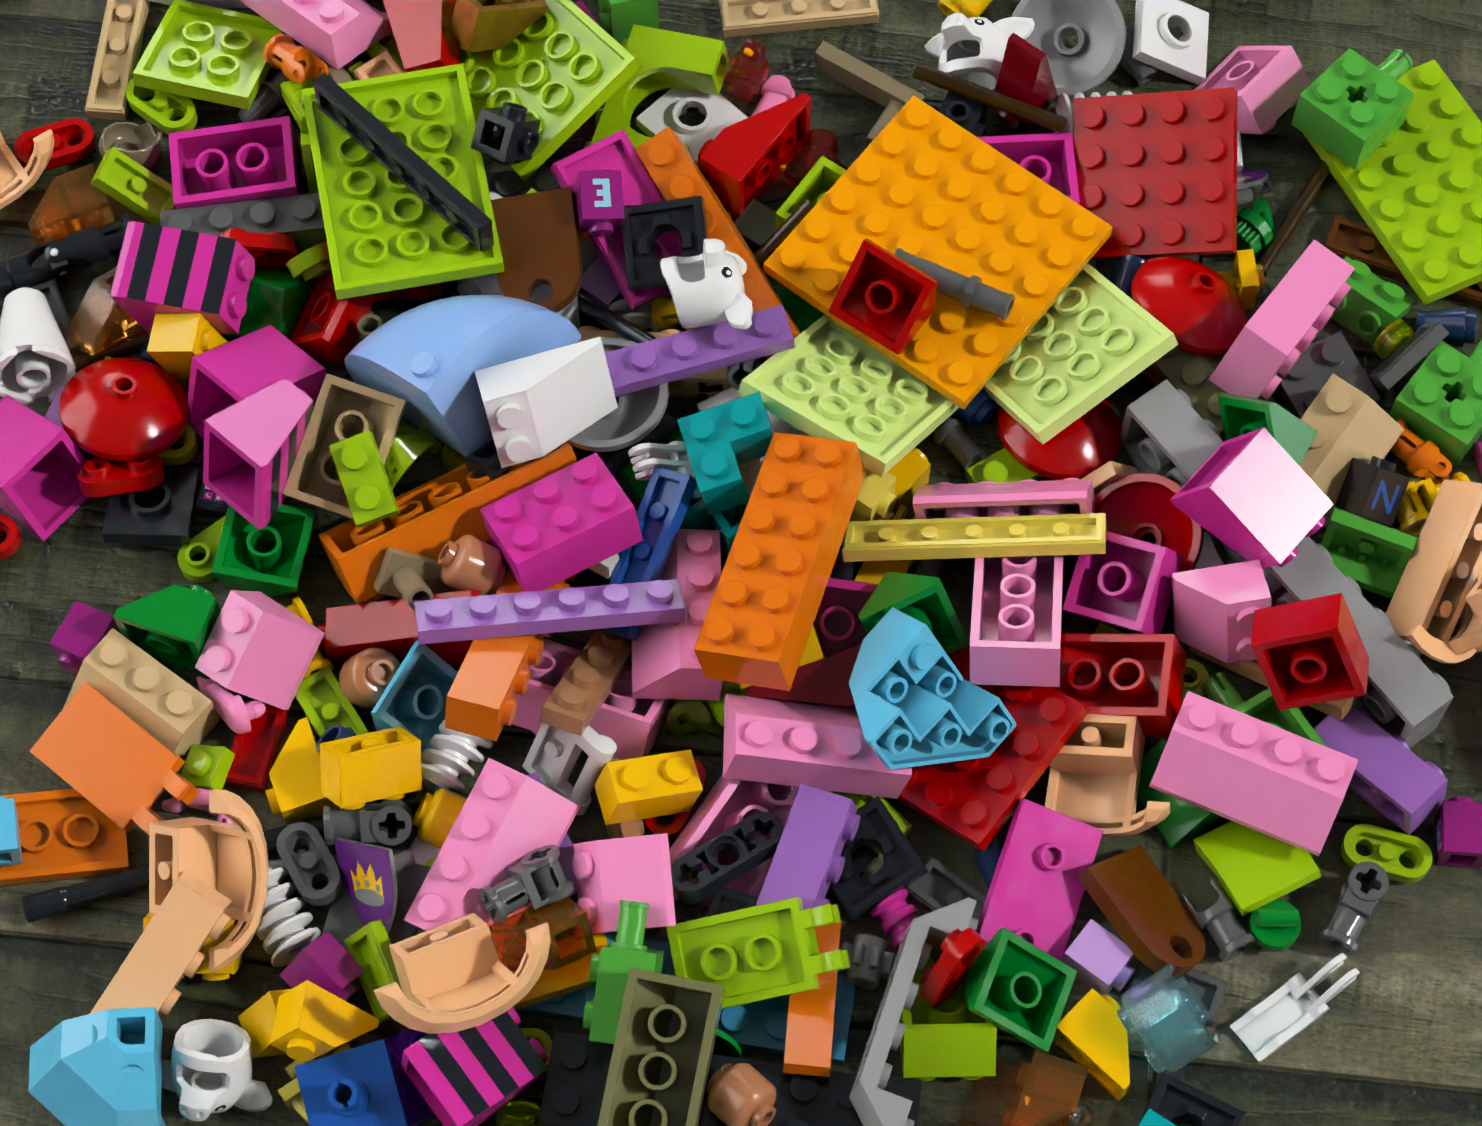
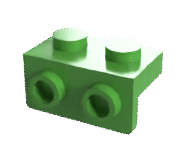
(1370, 303)
(1368, 551)

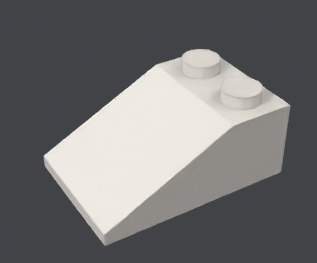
(545, 399)

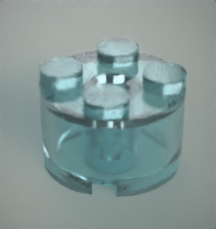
(1168, 1020)

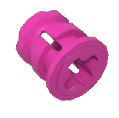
(894, 915)

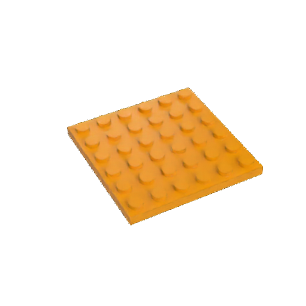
(956, 205)

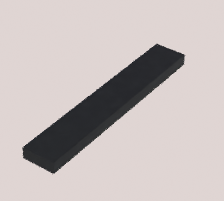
(404, 163)

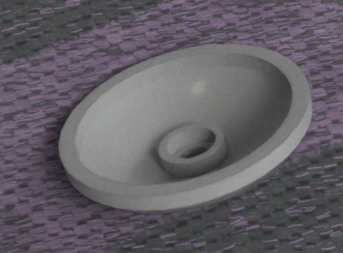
(1099, 44)
(632, 420)

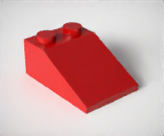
(748, 154)
(1125, 676)

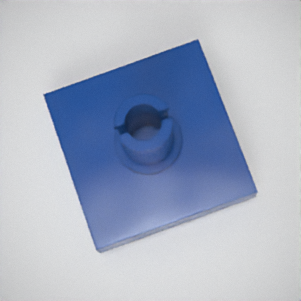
(353, 1088)

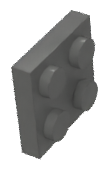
(1315, 368)

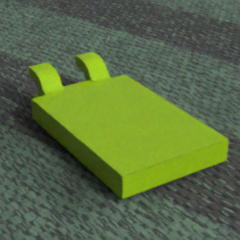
(757, 950)

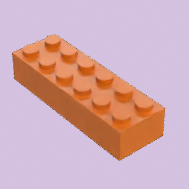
(429, 519)
(780, 561)

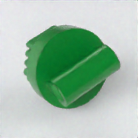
(1254, 226)
(1275, 925)

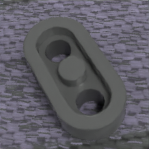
(311, 866)

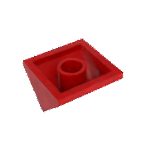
(884, 297)
(329, 325)

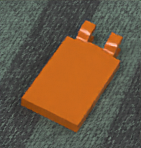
(111, 760)
(64, 839)

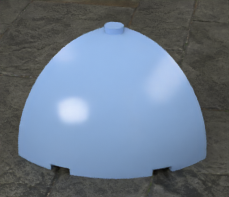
(436, 348)

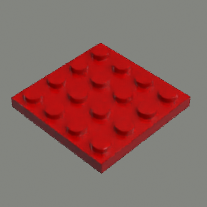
(1160, 171)
(981, 794)

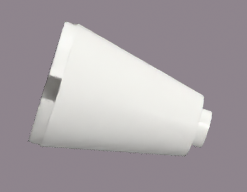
(31, 348)

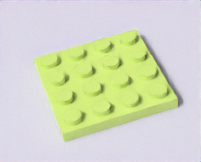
(1077, 355)
(849, 392)

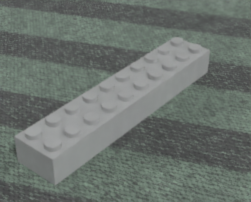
(1402, 694)

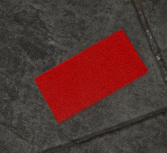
(257, 750)

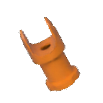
(292, 59)
(1421, 456)

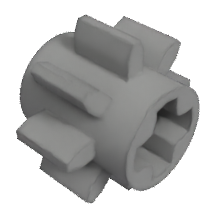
(868, 961)

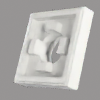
(1157, 46)
(674, 103)

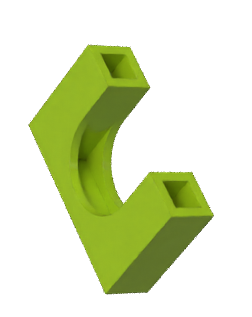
(667, 61)

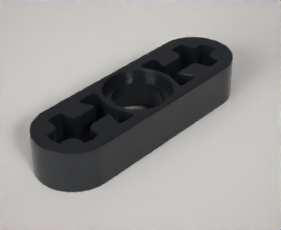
(718, 875)

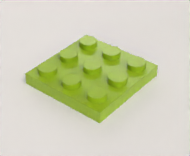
(207, 54)

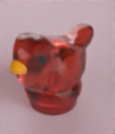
(747, 70)
(816, 144)

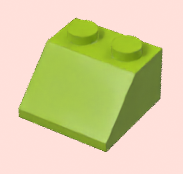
(947, 1040)

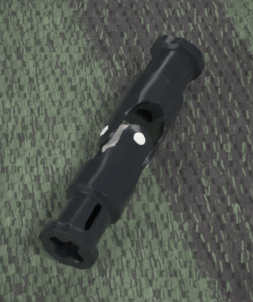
(74, 251)

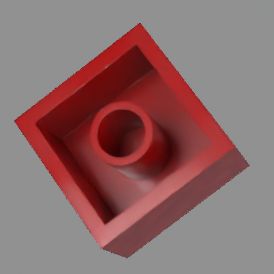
(1310, 651)

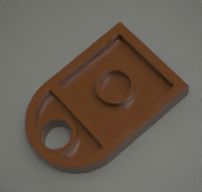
(539, 246)
(1145, 911)

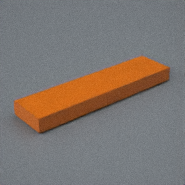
(812, 1017)

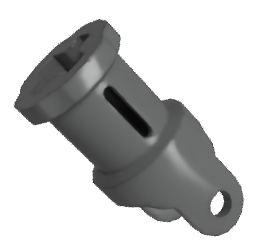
(1223, 925)

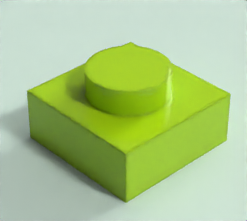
(207, 766)

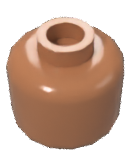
(471, 565)
(367, 676)
(741, 1096)

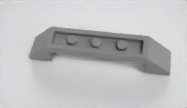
(924, 933)

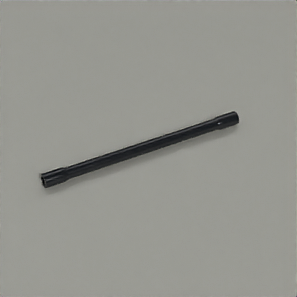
(63, 899)

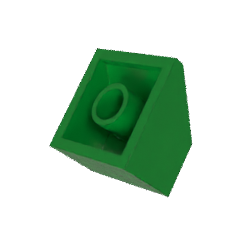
(171, 624)

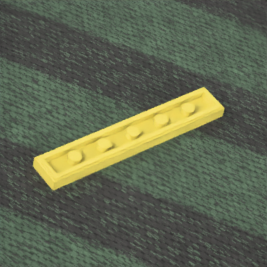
(975, 537)

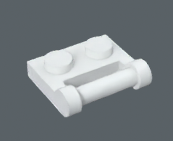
(555, 756)

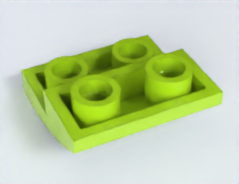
(1254, 865)

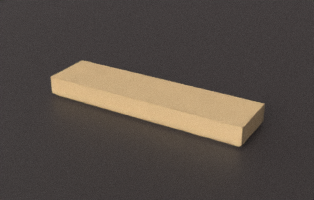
(776, 16)
(116, 58)

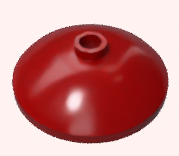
(1191, 303)
(123, 409)
(1073, 451)
(1142, 508)

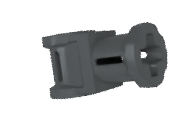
(368, 823)
(532, 883)
(1354, 907)

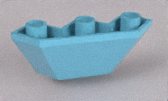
(918, 703)
(101, 1069)

